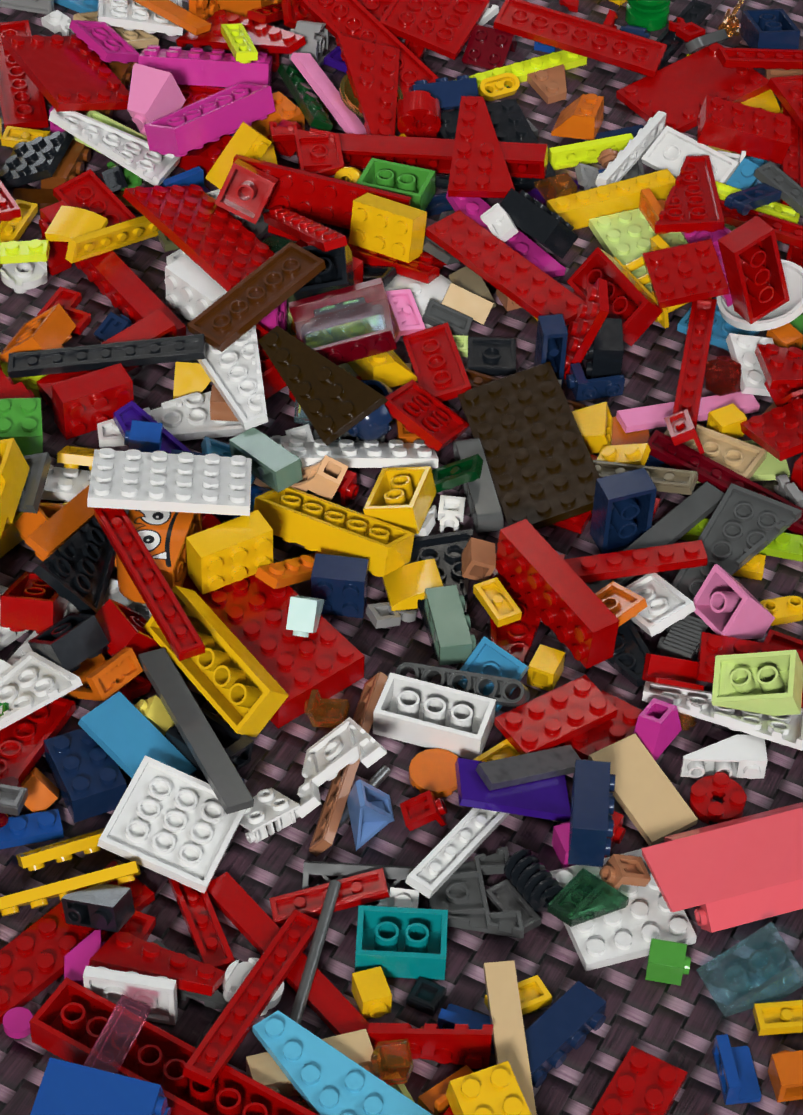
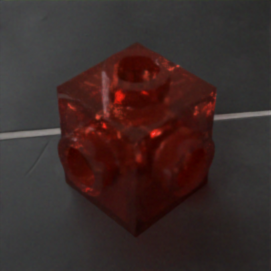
(723, 375)

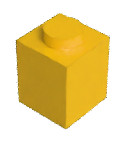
(727, 421)
(545, 668)
(371, 993)

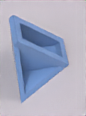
(368, 811)

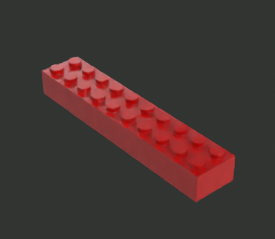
(74, 1020)

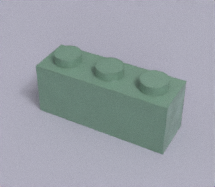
(270, 460)
(449, 624)

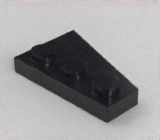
(629, 654)

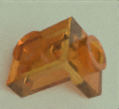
(326, 712)

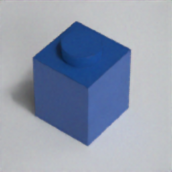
(144, 436)

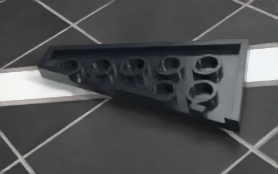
(447, 552)
(81, 568)

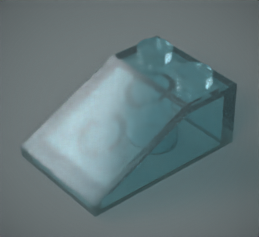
(752, 972)

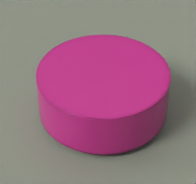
(17, 1023)

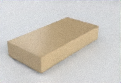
(467, 303)

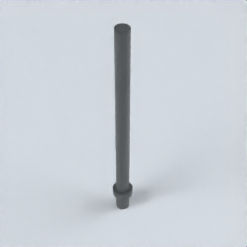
(315, 951)

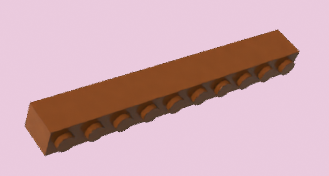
(77, 153)

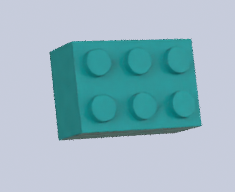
(402, 941)

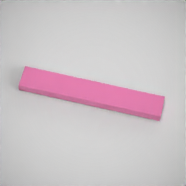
(327, 93)
(653, 416)

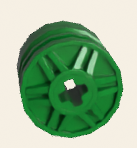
(647, 13)

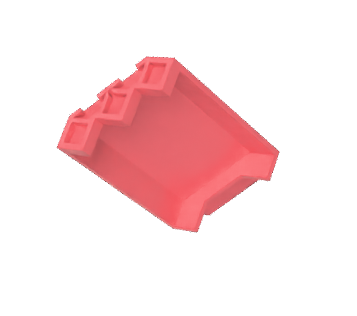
(733, 868)

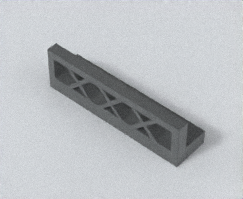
(350, 869)

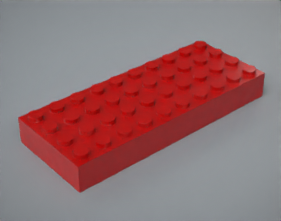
(298, 664)

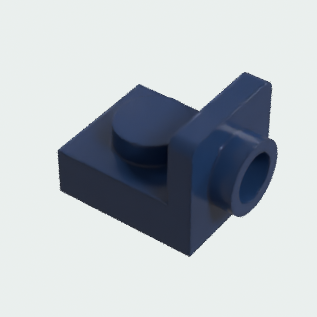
(111, 326)

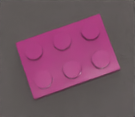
(104, 41)

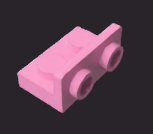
(404, 313)

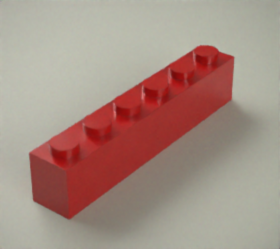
(151, 327)

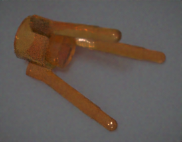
(730, 21)

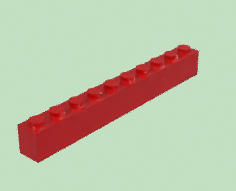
(436, 154)
(118, 281)

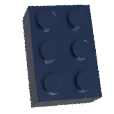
(769, 29)
(622, 509)
(84, 774)
(589, 813)

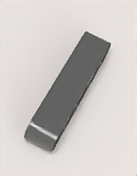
(480, 493)
(475, 685)

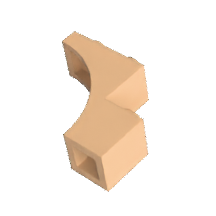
(319, 478)

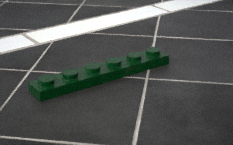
(305, 97)

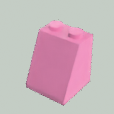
(152, 95)
(730, 607)

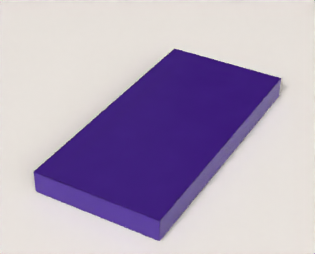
(535, 799)

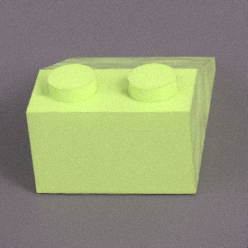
(759, 682)

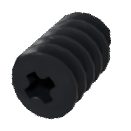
(531, 879)

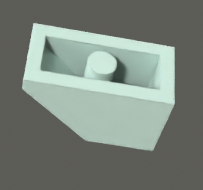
(304, 615)

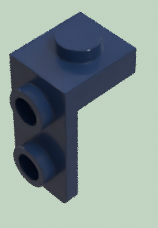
(593, 388)

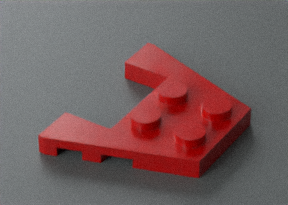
(316, 149)

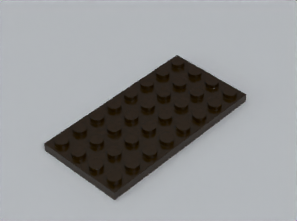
(532, 447)

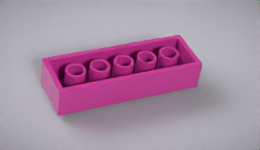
(207, 68)
(209, 119)

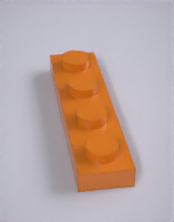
(287, 571)

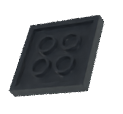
(35, 159)

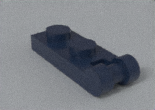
(752, 198)

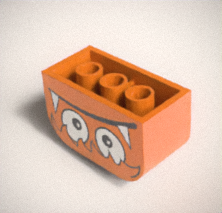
(165, 539)

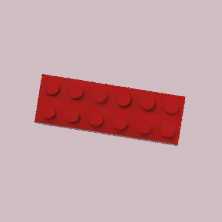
(556, 593)

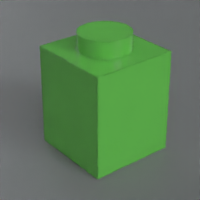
(667, 962)

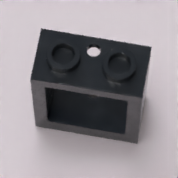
(237, 746)

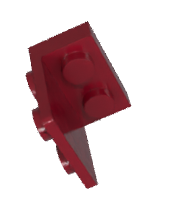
(488, 48)

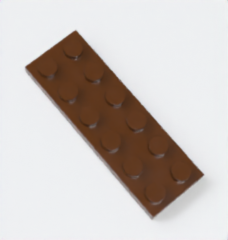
(256, 296)

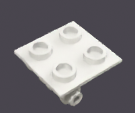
(269, 812)

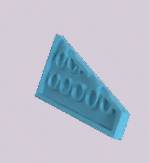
(327, 1077)

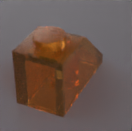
(556, 186)

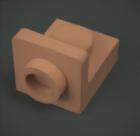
(625, 871)

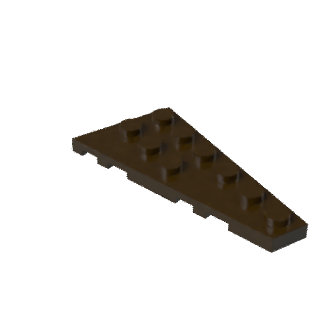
(323, 390)

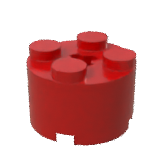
(419, 115)

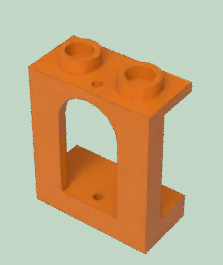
(103, 673)

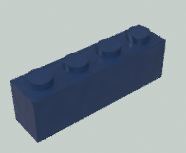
(562, 1029)

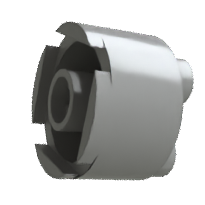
(316, 39)

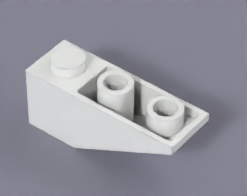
(737, 756)

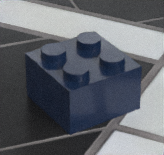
(341, 584)

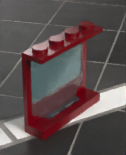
(346, 322)

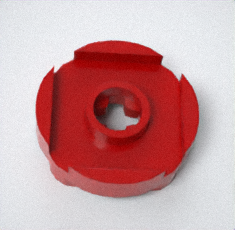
(718, 786)

